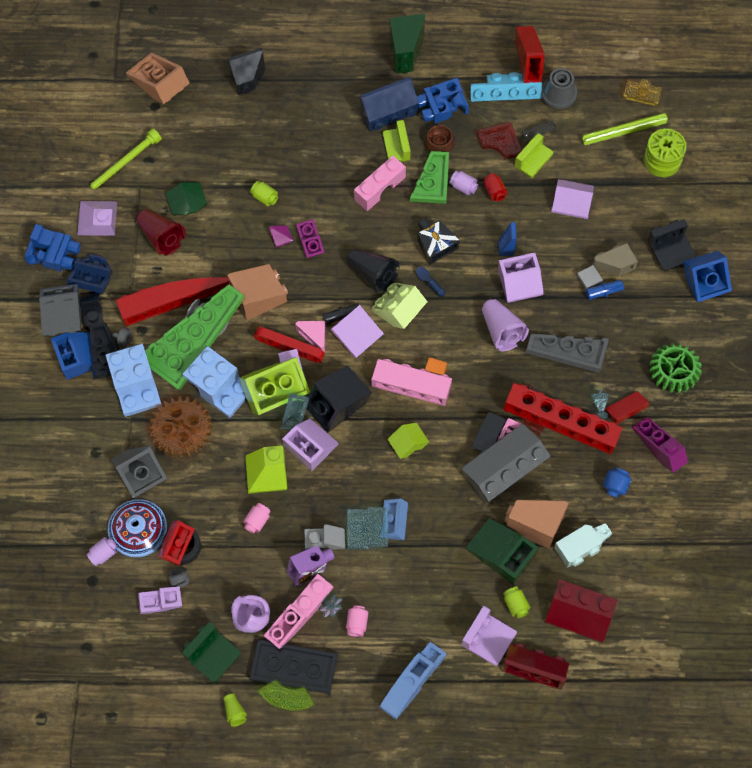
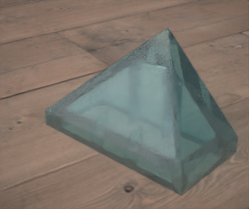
(294, 411)

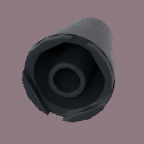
(375, 269)

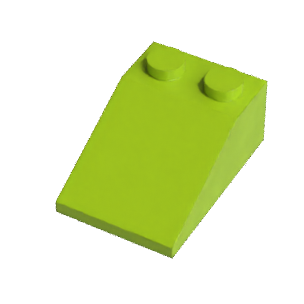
(273, 384)

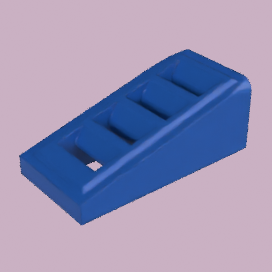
(508, 241)

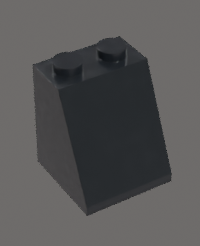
(337, 397)

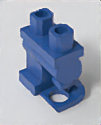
(439, 98)
(57, 247)

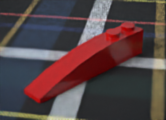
(166, 297)

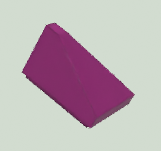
(280, 235)

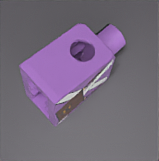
(308, 564)

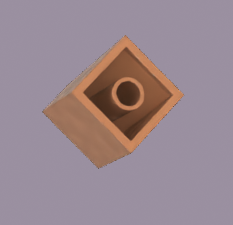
(261, 290)
(536, 519)

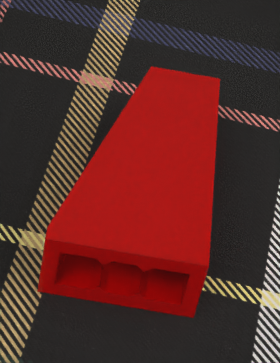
(529, 54)

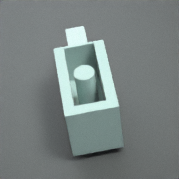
(581, 544)

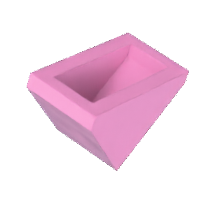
(312, 332)

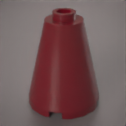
(161, 231)

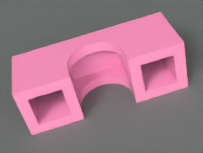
(388, 174)

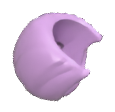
(250, 613)

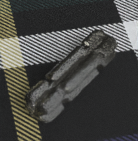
(541, 129)

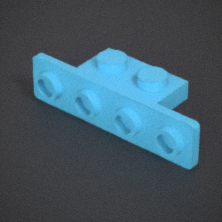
(505, 88)

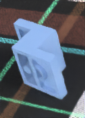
(133, 380)
(216, 381)

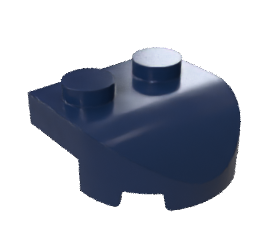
(91, 274)

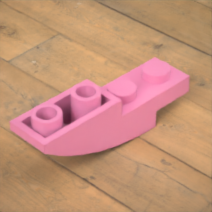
(299, 612)

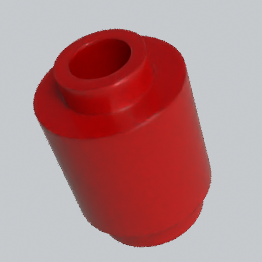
(495, 187)

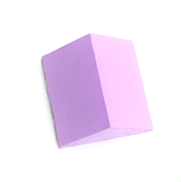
(572, 199)

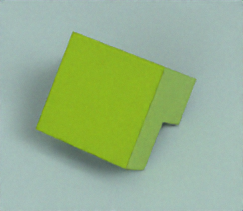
(408, 439)

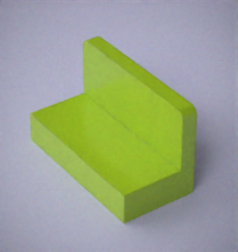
(397, 142)
(533, 156)

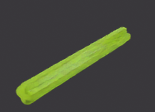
(623, 129)

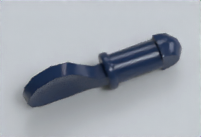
(424, 275)

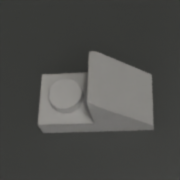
(329, 537)

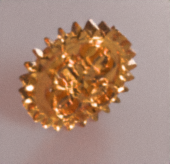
(171, 441)

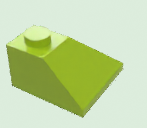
(266, 470)

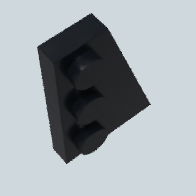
(100, 343)

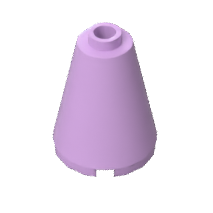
(503, 325)

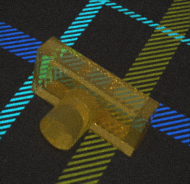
(642, 92)

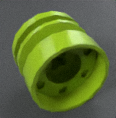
(664, 152)

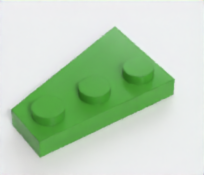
(433, 180)

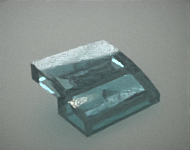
(367, 528)

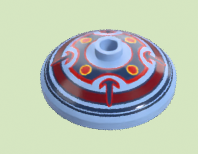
(145, 537)

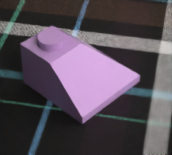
(97, 218)

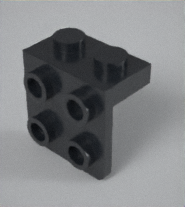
(671, 245)

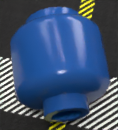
(617, 482)

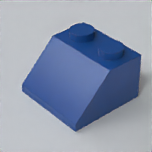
(708, 275)

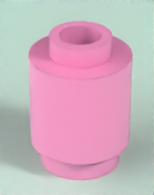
(256, 518)
(357, 621)

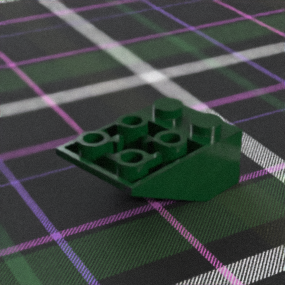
(502, 550)

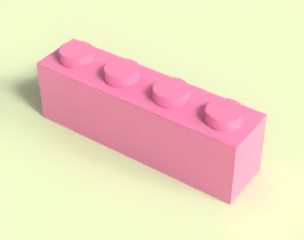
(411, 381)

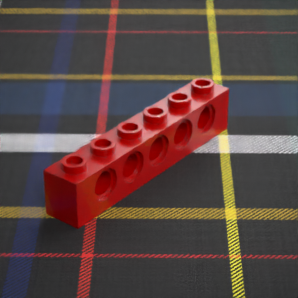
(568, 427)

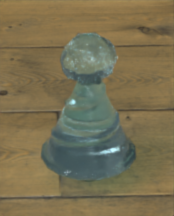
(600, 401)

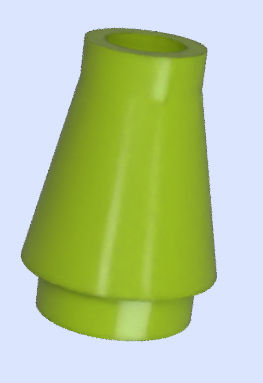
(234, 711)

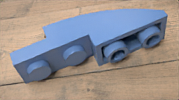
(412, 679)

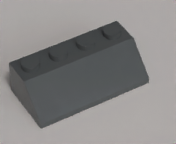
(505, 462)

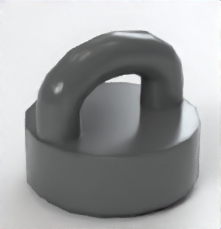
(123, 337)
(177, 576)

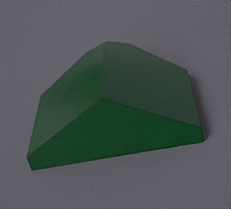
(186, 198)

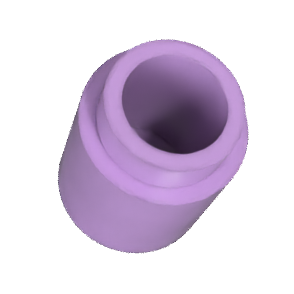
(464, 182)
(102, 551)

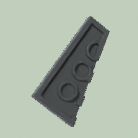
(580, 353)

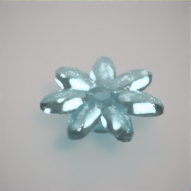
(331, 606)

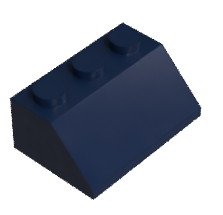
(389, 104)

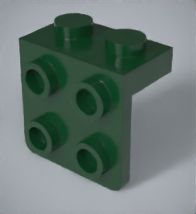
(210, 652)

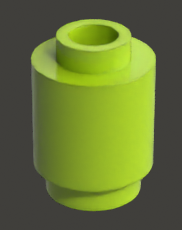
(264, 193)
(516, 602)

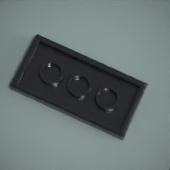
(294, 666)

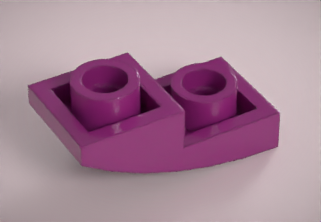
(310, 239)

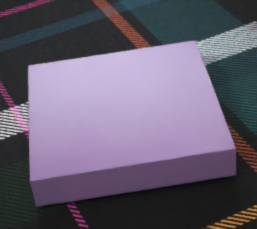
(357, 331)

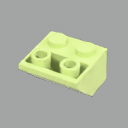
(399, 304)

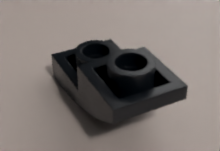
(489, 431)

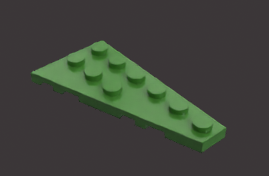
(189, 338)

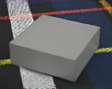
(589, 277)

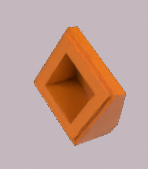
(436, 366)

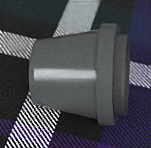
(559, 89)

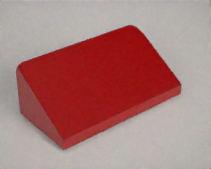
(627, 407)
(176, 542)

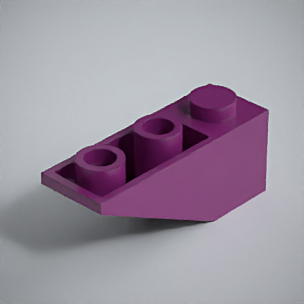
(661, 444)

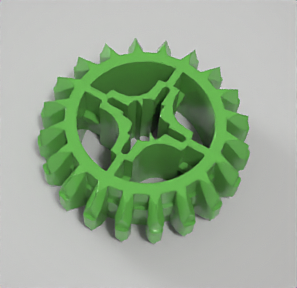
(663, 359)

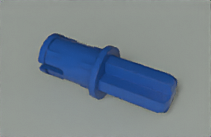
(604, 289)

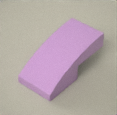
(159, 600)

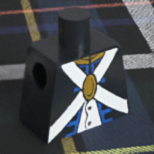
(436, 240)

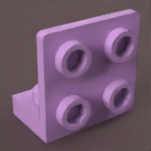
(488, 637)

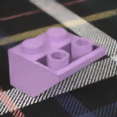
(520, 277)
(309, 443)

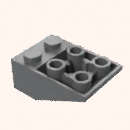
(60, 310)

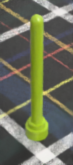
(151, 138)

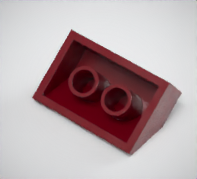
(581, 611)
(536, 666)

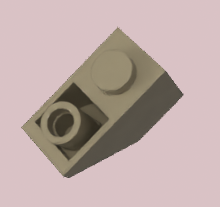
(616, 261)

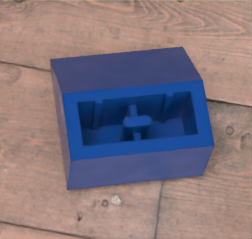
(73, 353)

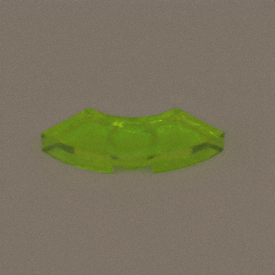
(285, 697)

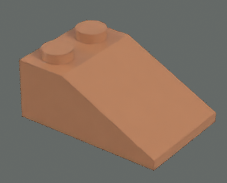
(158, 77)

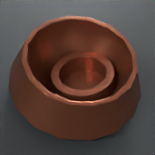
(440, 139)

